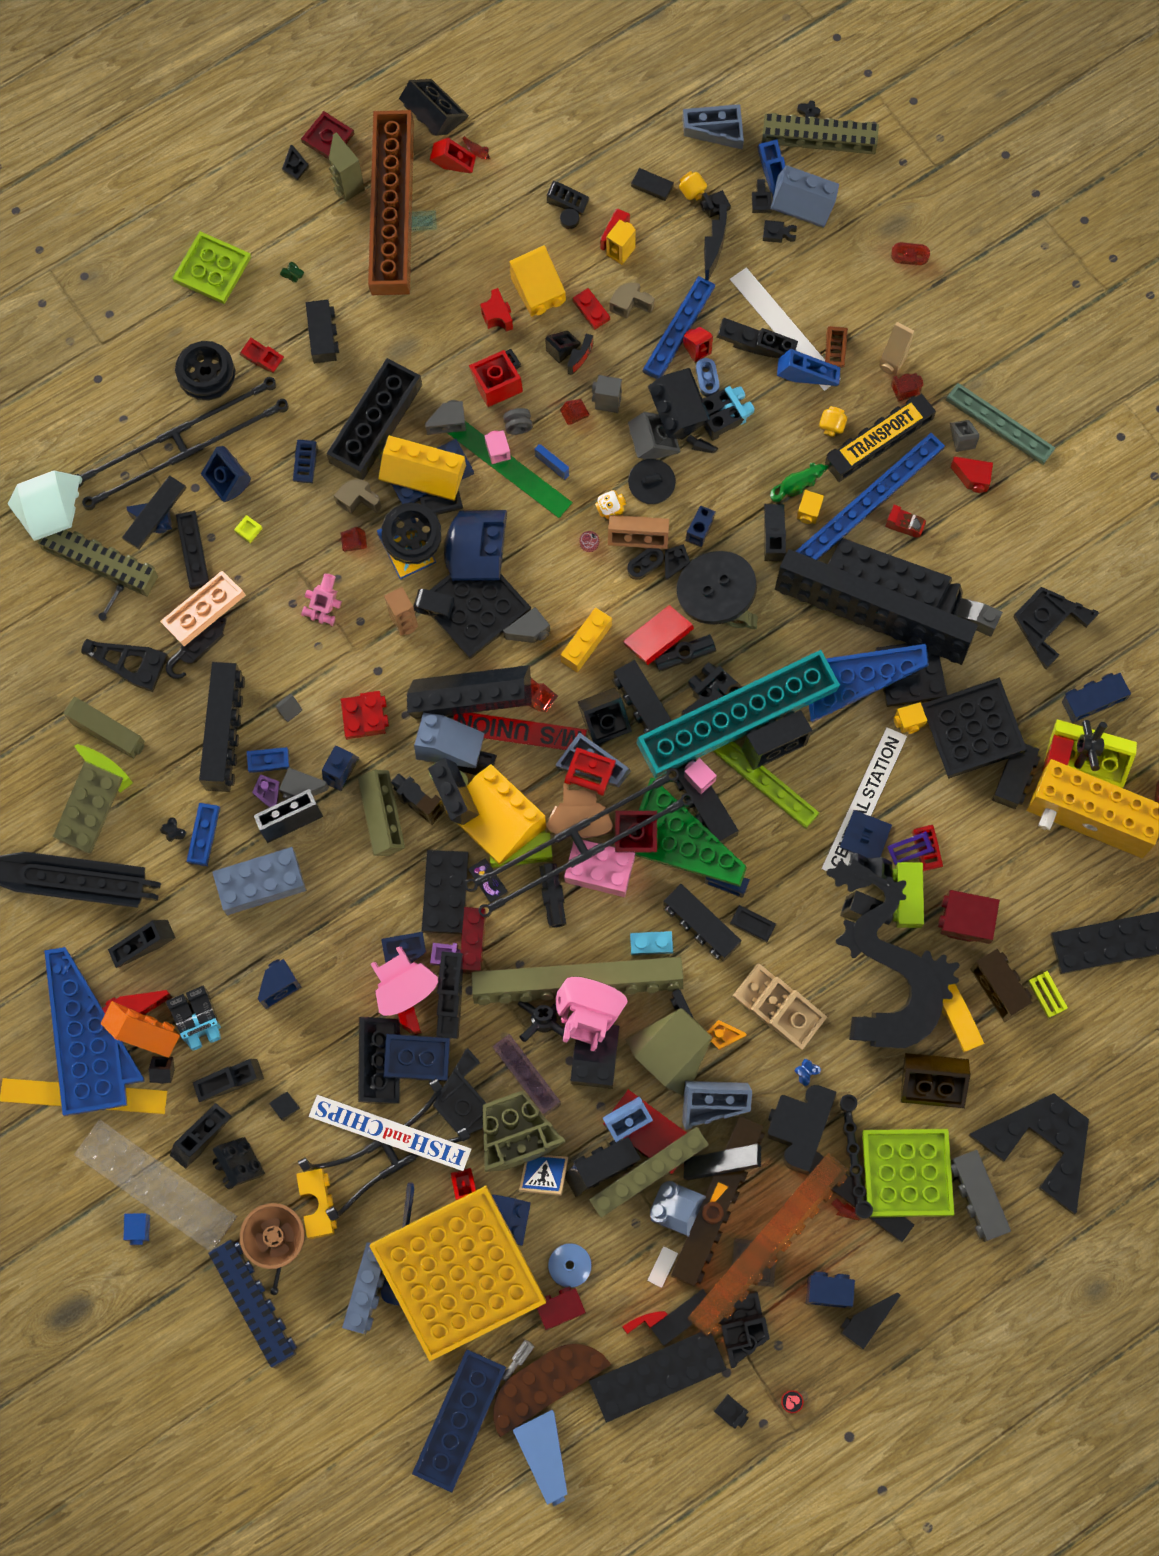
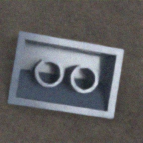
(804, 196)

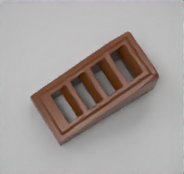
(841, 331)

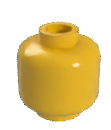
(692, 186)
(833, 421)

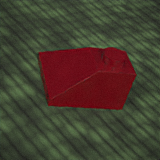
(641, 840)

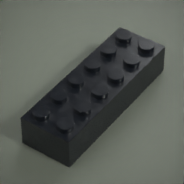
(374, 419)
(221, 727)

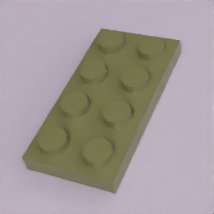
(88, 807)

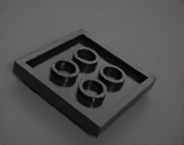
(918, 687)

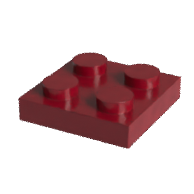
(321, 133)

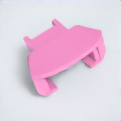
(402, 984)
(593, 1008)

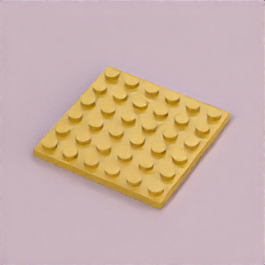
(457, 1273)

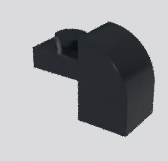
(879, 866)

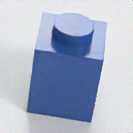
(136, 1228)

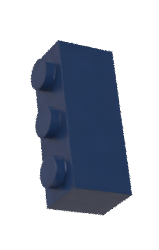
(1095, 697)

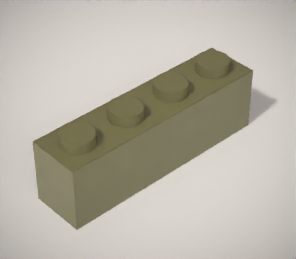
(381, 812)

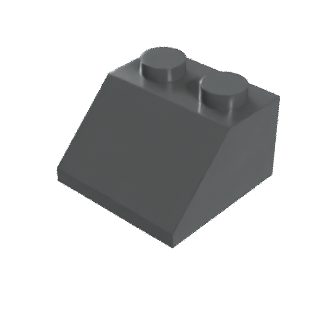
(650, 437)

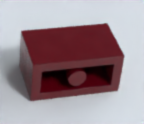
(561, 1308)

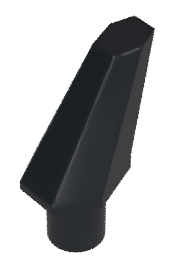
(701, 445)

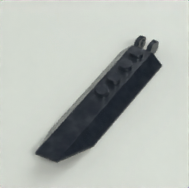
(75, 879)

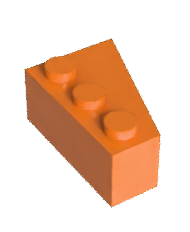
(140, 1030)

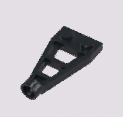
(149, 670)

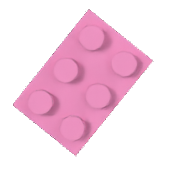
(604, 872)

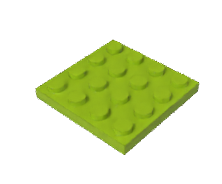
(908, 1172)

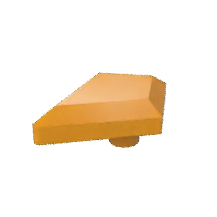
(724, 1034)

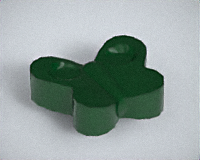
(292, 272)

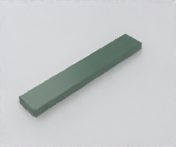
(1000, 423)

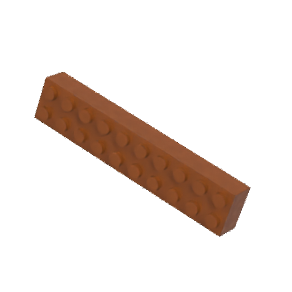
(391, 203)

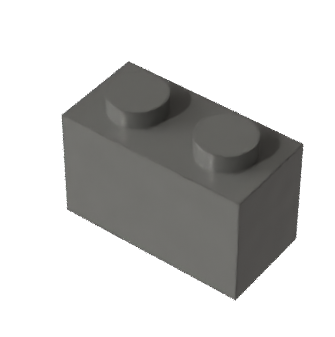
(607, 393)

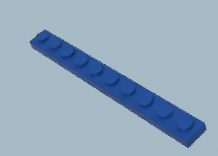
(872, 497)

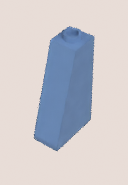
(543, 1453)

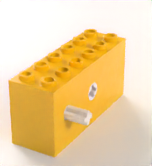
(1095, 809)

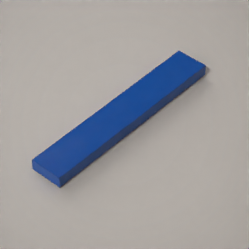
(678, 327)

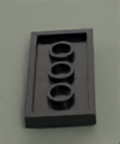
(444, 891)

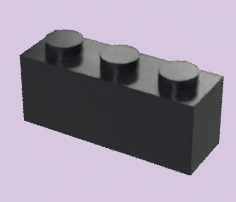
(322, 331)
(1015, 778)
(453, 791)
(288, 816)

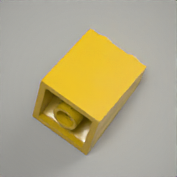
(537, 281)

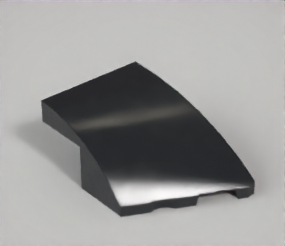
(744, 1329)

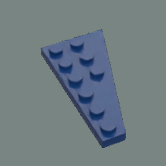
(867, 673)

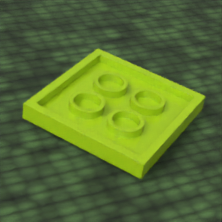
(211, 267)

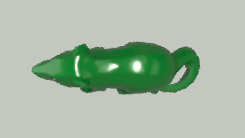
(796, 482)

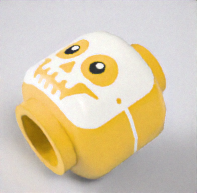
(610, 504)

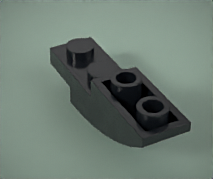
(755, 341)

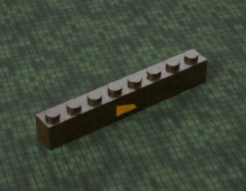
(723, 1191)

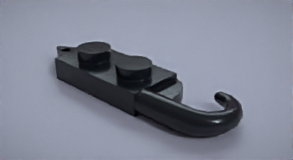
(197, 647)

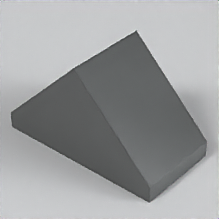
(964, 435)

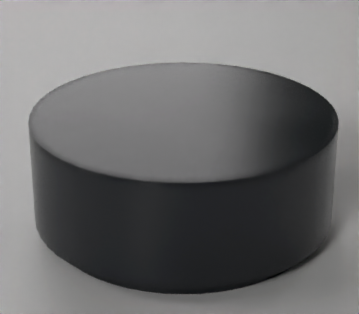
(569, 218)

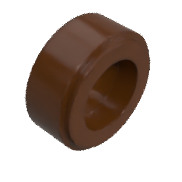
(712, 1213)

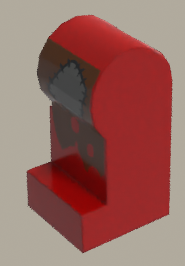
(905, 522)

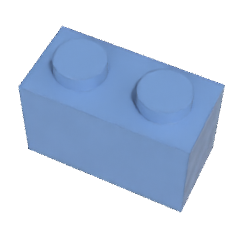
(627, 1119)

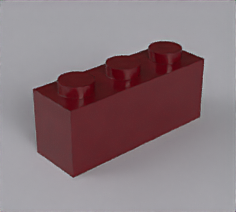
(473, 940)

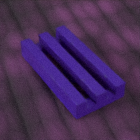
(927, 842)

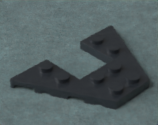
(1056, 1124)

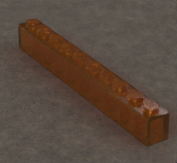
(767, 1244)

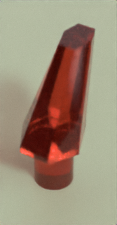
(845, 1210)

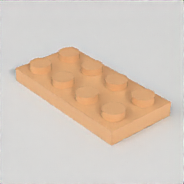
(203, 608)

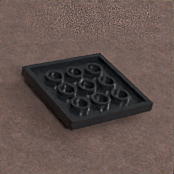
(479, 611)
(974, 728)

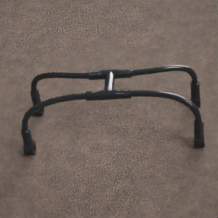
(396, 1165)

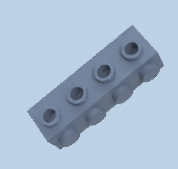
(364, 1294)

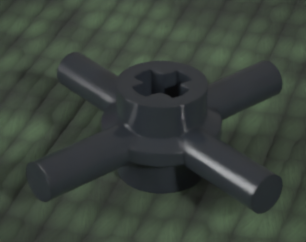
(1090, 745)
(542, 1019)

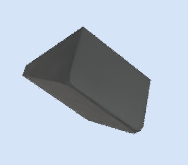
(288, 707)

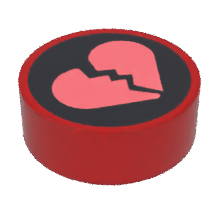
(792, 1401)

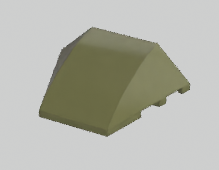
(671, 1049)
(516, 1132)

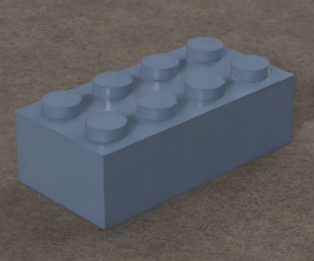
(259, 881)

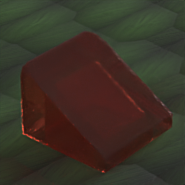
(574, 411)
(353, 539)

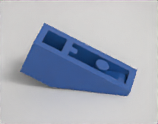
(807, 369)

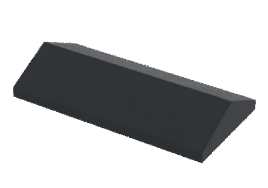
(372, 1039)

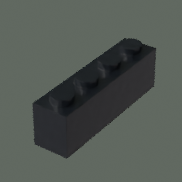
(702, 923)

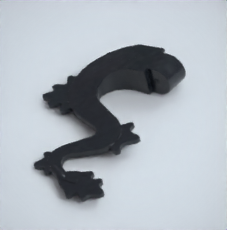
(926, 978)

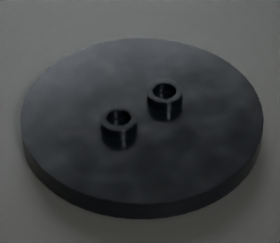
(716, 587)

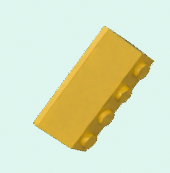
(421, 468)

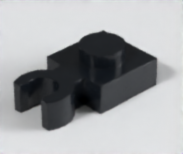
(775, 231)

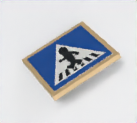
(544, 1175)

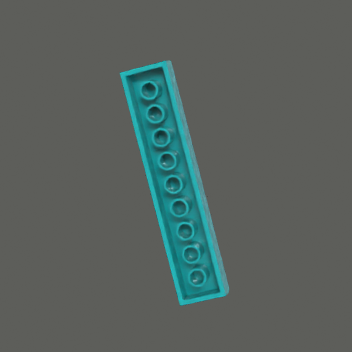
(737, 713)

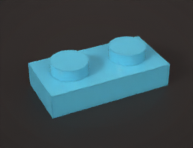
(651, 943)

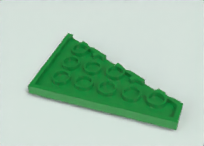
(687, 843)

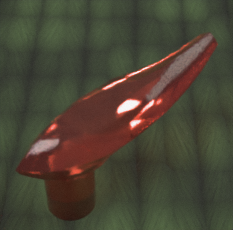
(476, 149)

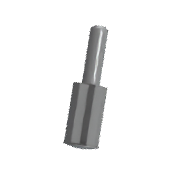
(518, 1358)

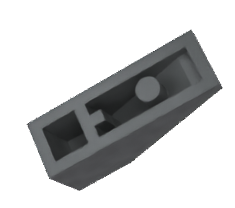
(979, 613)

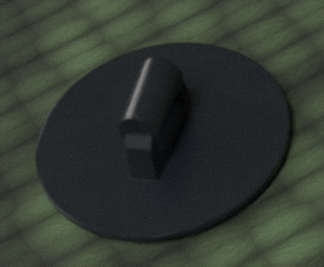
(651, 481)

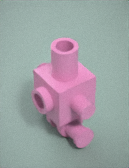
(322, 600)

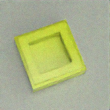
(248, 529)

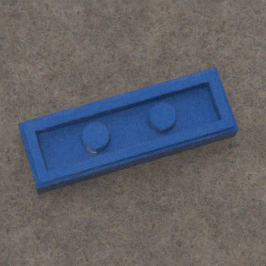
(203, 834)

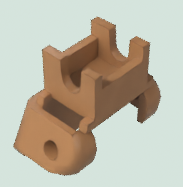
(575, 808)

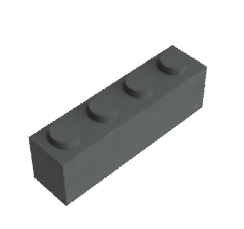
(980, 1195)

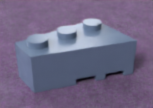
(619, 772)
(714, 1101)

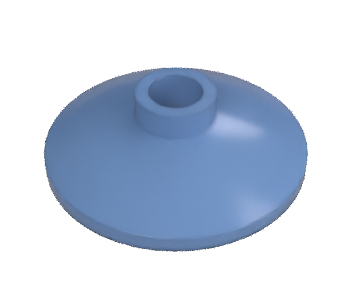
(574, 1276)

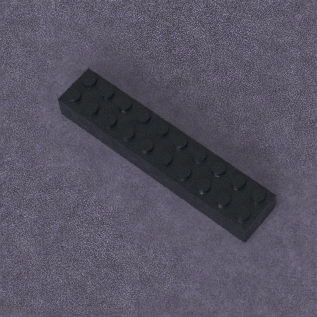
(875, 606)

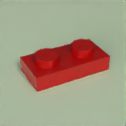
(591, 308)

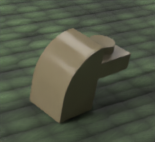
(628, 296)
(354, 493)

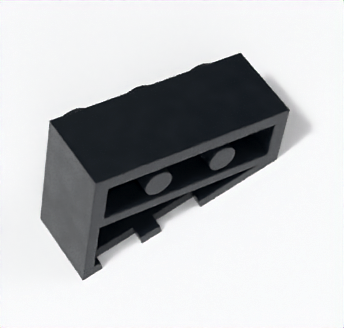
(601, 1165)

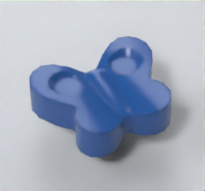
(806, 1070)

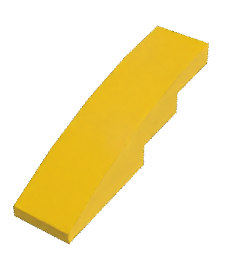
(961, 1020)

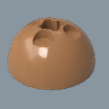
(261, 1231)

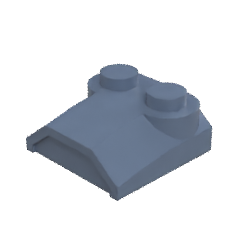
(676, 1207)

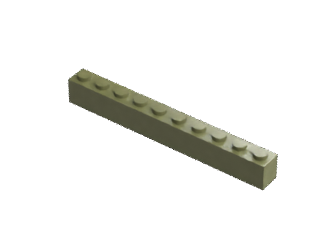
(544, 982)

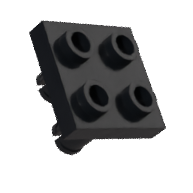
(237, 1162)

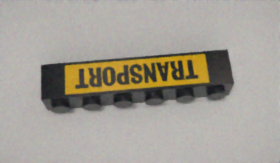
(880, 437)

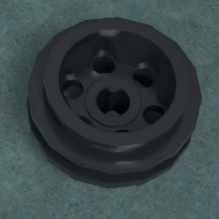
(210, 384)
(425, 518)

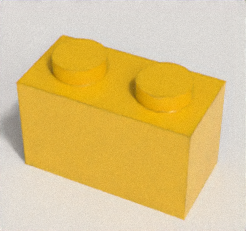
(621, 241)

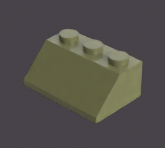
(345, 169)

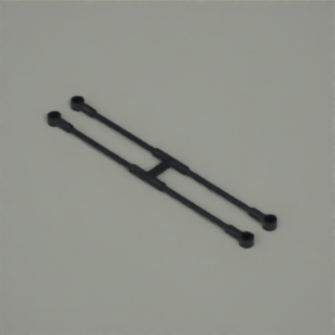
(185, 452)
(573, 832)

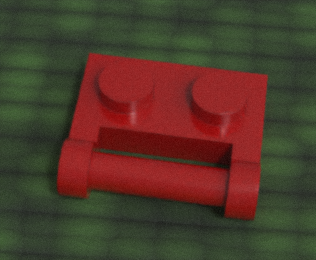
(593, 765)

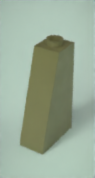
(103, 728)

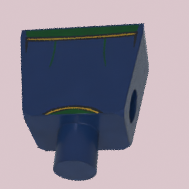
(339, 766)

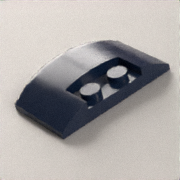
(475, 545)

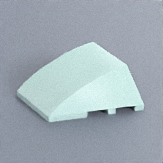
(46, 503)

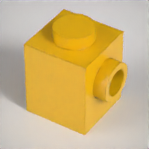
(910, 718)

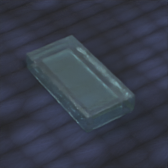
(424, 221)

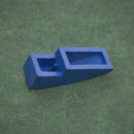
(771, 162)

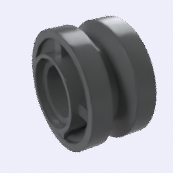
(517, 421)

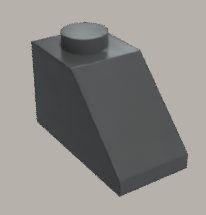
(447, 418)
(528, 628)
(298, 782)

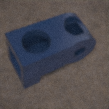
(700, 526)

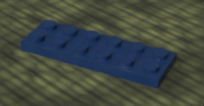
(459, 1421)

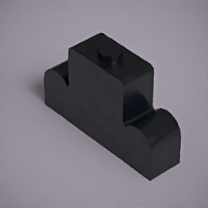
(801, 1125)

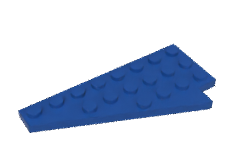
(89, 1059)

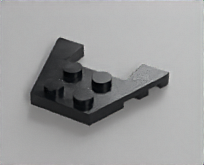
(1043, 615)
(458, 1099)

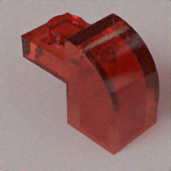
(541, 696)

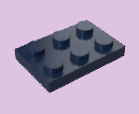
(416, 1057)

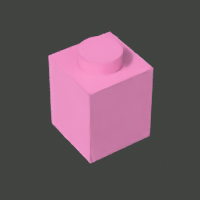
(497, 446)
(699, 775)

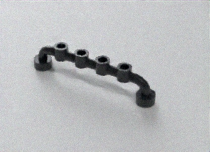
(863, 1208)

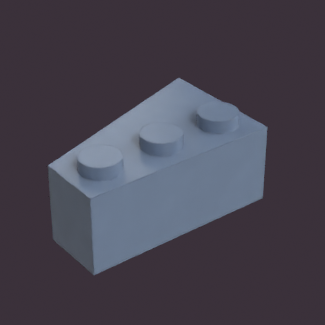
(715, 125)

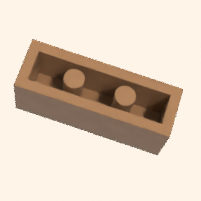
(638, 532)
(401, 611)

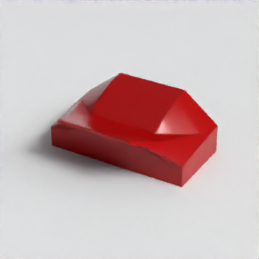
(409, 1021)

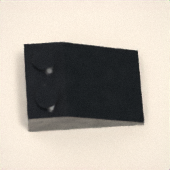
(597, 1066)

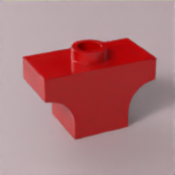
(496, 312)

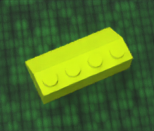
(1113, 762)

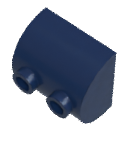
(225, 474)

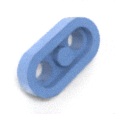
(707, 378)

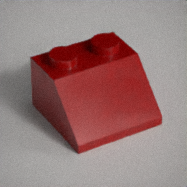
(496, 378)

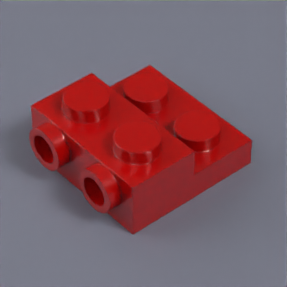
(364, 715)

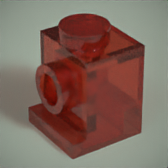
(907, 386)

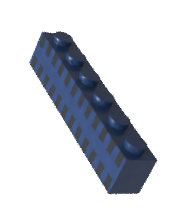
(252, 1303)

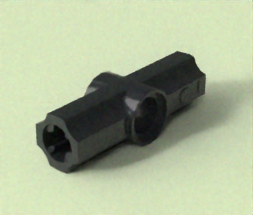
(697, 649)
(553, 897)

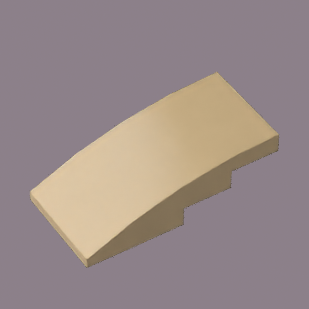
(779, 1006)

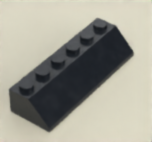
(470, 692)

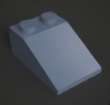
(449, 739)

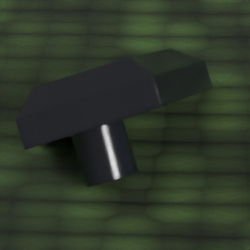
(294, 164)
(675, 560)

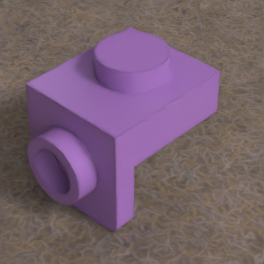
(438, 948)

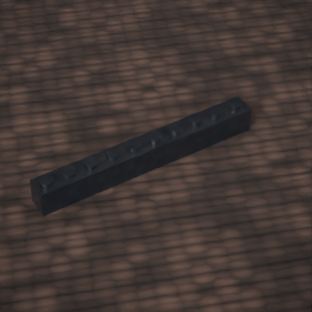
(652, 715)

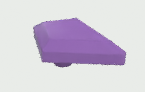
(267, 790)

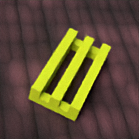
(1039, 978)

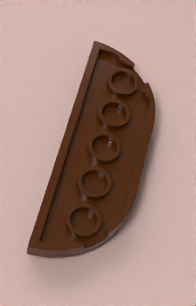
(545, 1383)

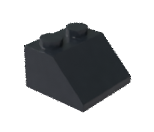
(604, 716)

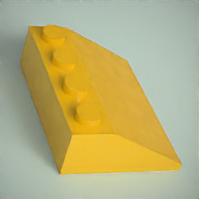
(504, 817)

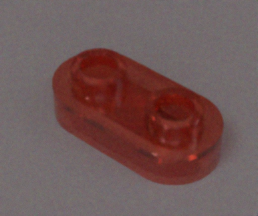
(910, 253)

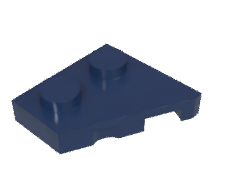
(412, 944)

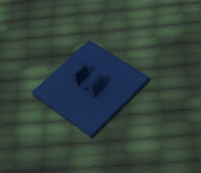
(865, 835)

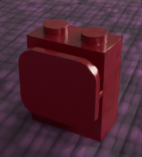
(968, 917)

